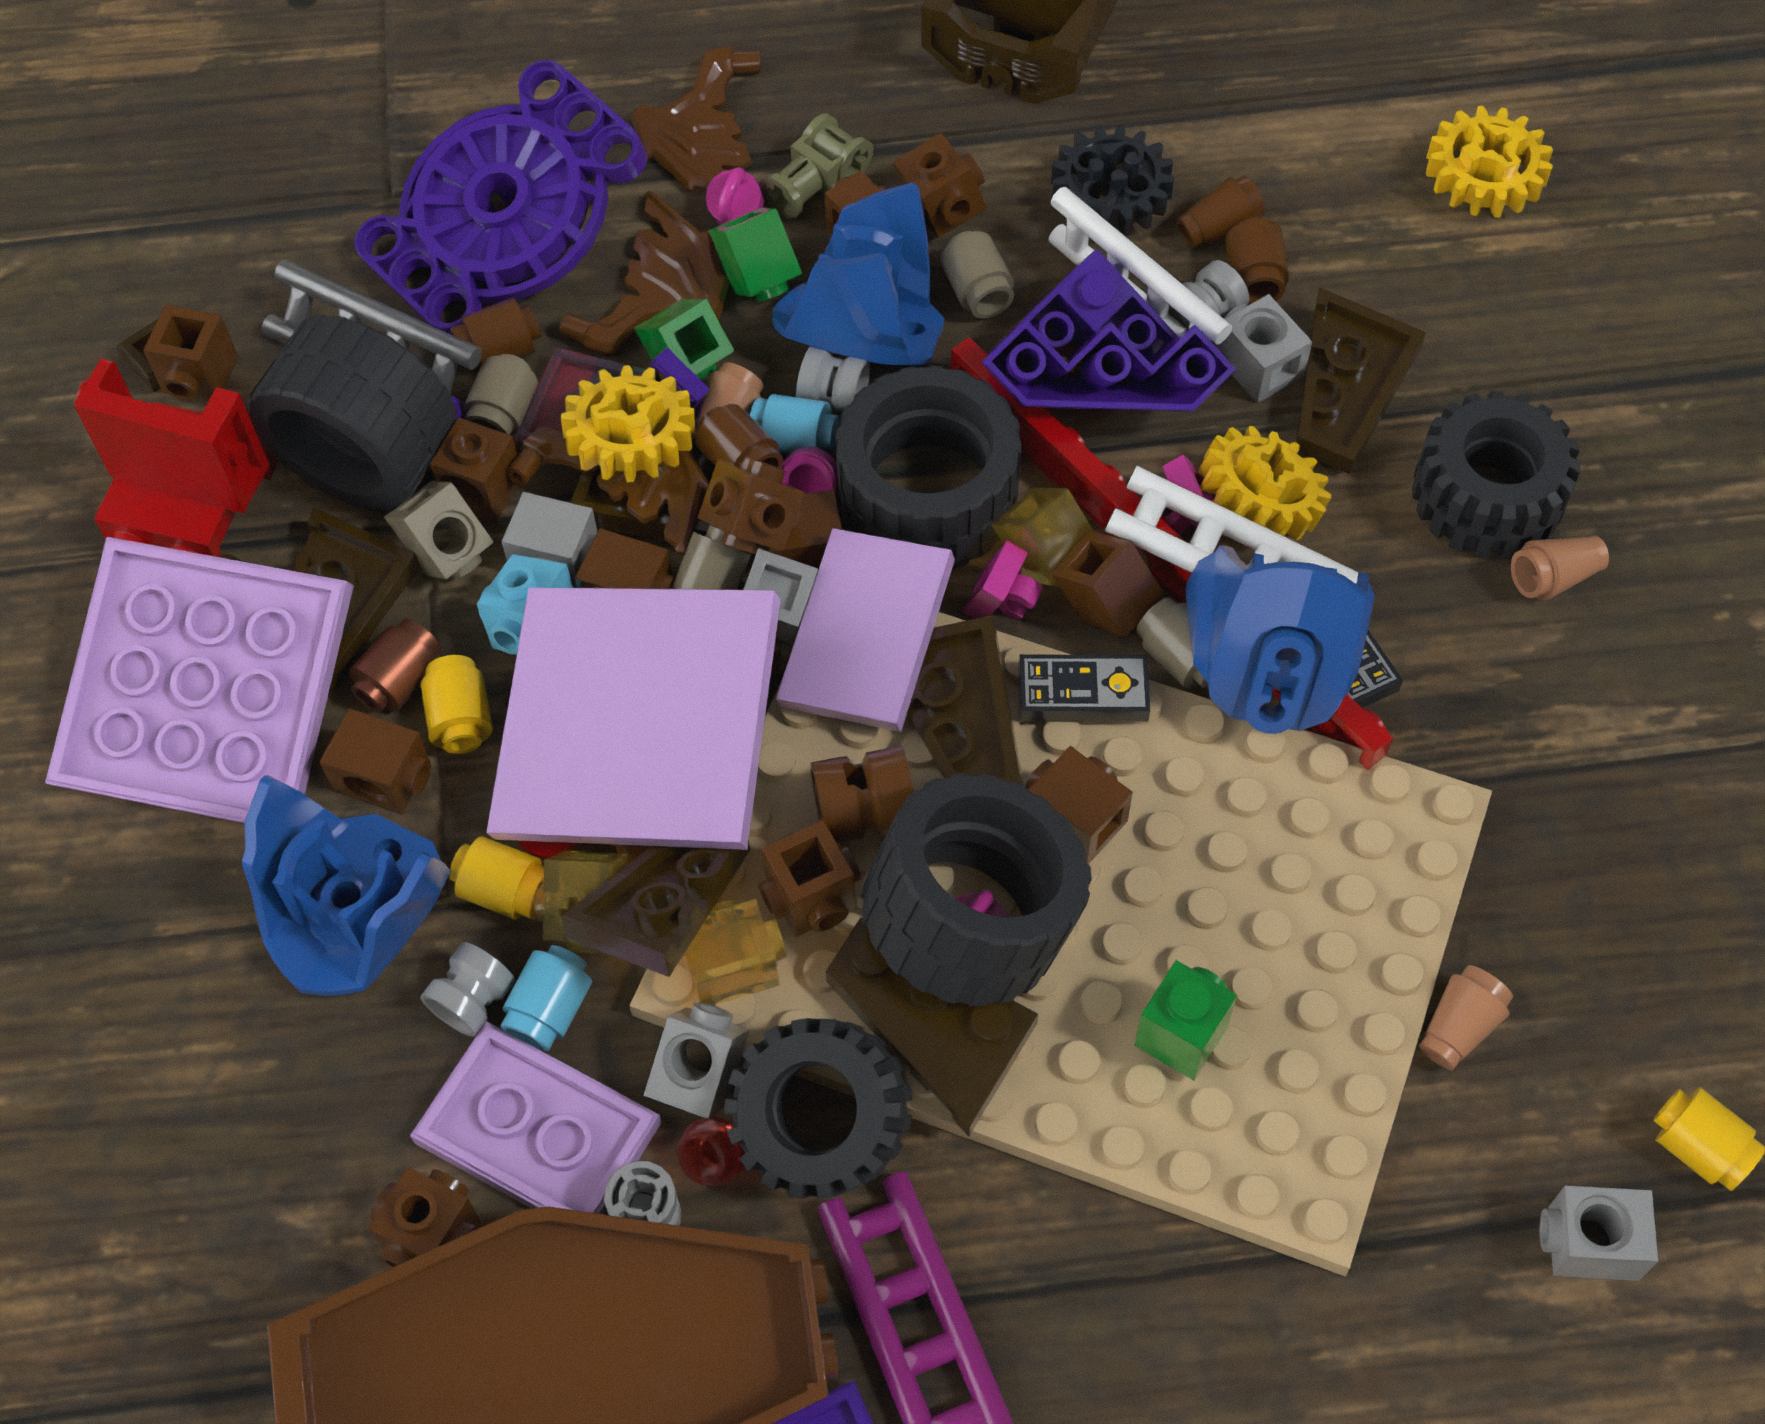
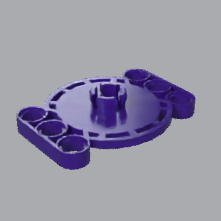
(526, 159)

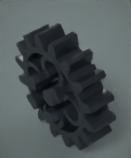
(1133, 192)

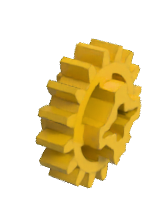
(1489, 161)
(628, 423)
(1265, 481)

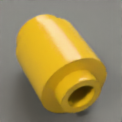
(455, 704)
(497, 877)
(1708, 1138)

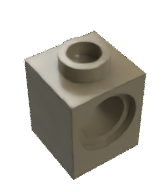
(415, 523)

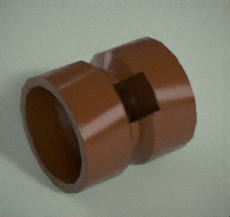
(861, 794)

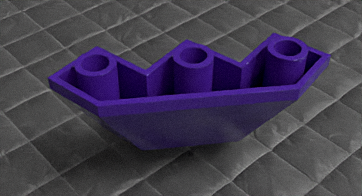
(1136, 354)

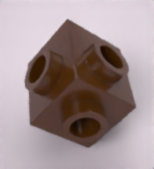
(945, 182)
(751, 505)
(809, 879)
(402, 1206)

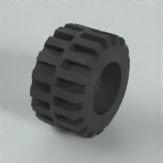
(1501, 436)
(762, 1121)

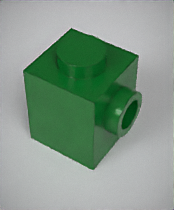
(756, 254)
(689, 332)
(1185, 1018)

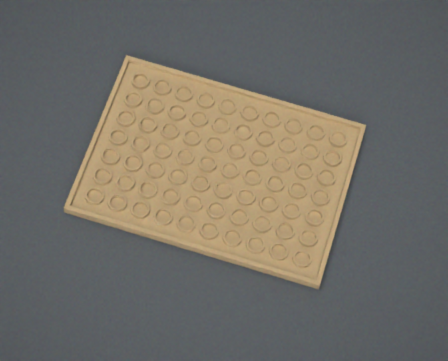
(1240, 855)

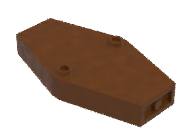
(565, 1326)

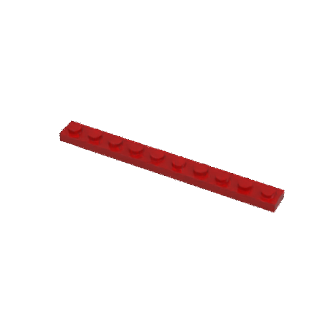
(1101, 490)

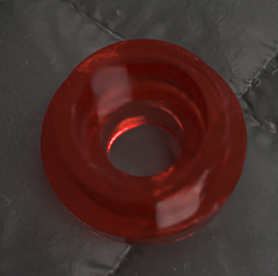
(699, 1158)

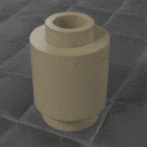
(977, 274)
(501, 394)
(711, 564)
(1168, 641)

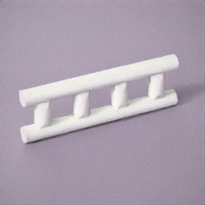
(1126, 257)
(1213, 523)

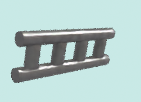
(357, 307)

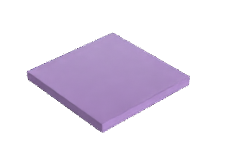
(197, 679)
(636, 717)

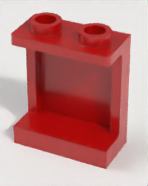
(191, 456)
(164, 518)

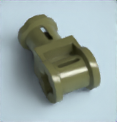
(816, 164)

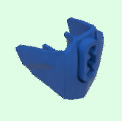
(869, 286)
(1277, 630)
(330, 889)

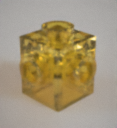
(566, 882)

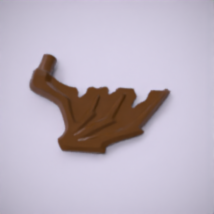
(690, 133)
(667, 271)
(646, 496)

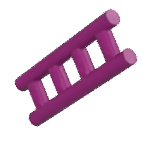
(929, 1276)

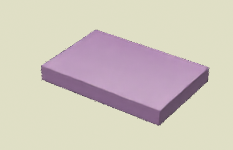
(866, 629)
(533, 1125)

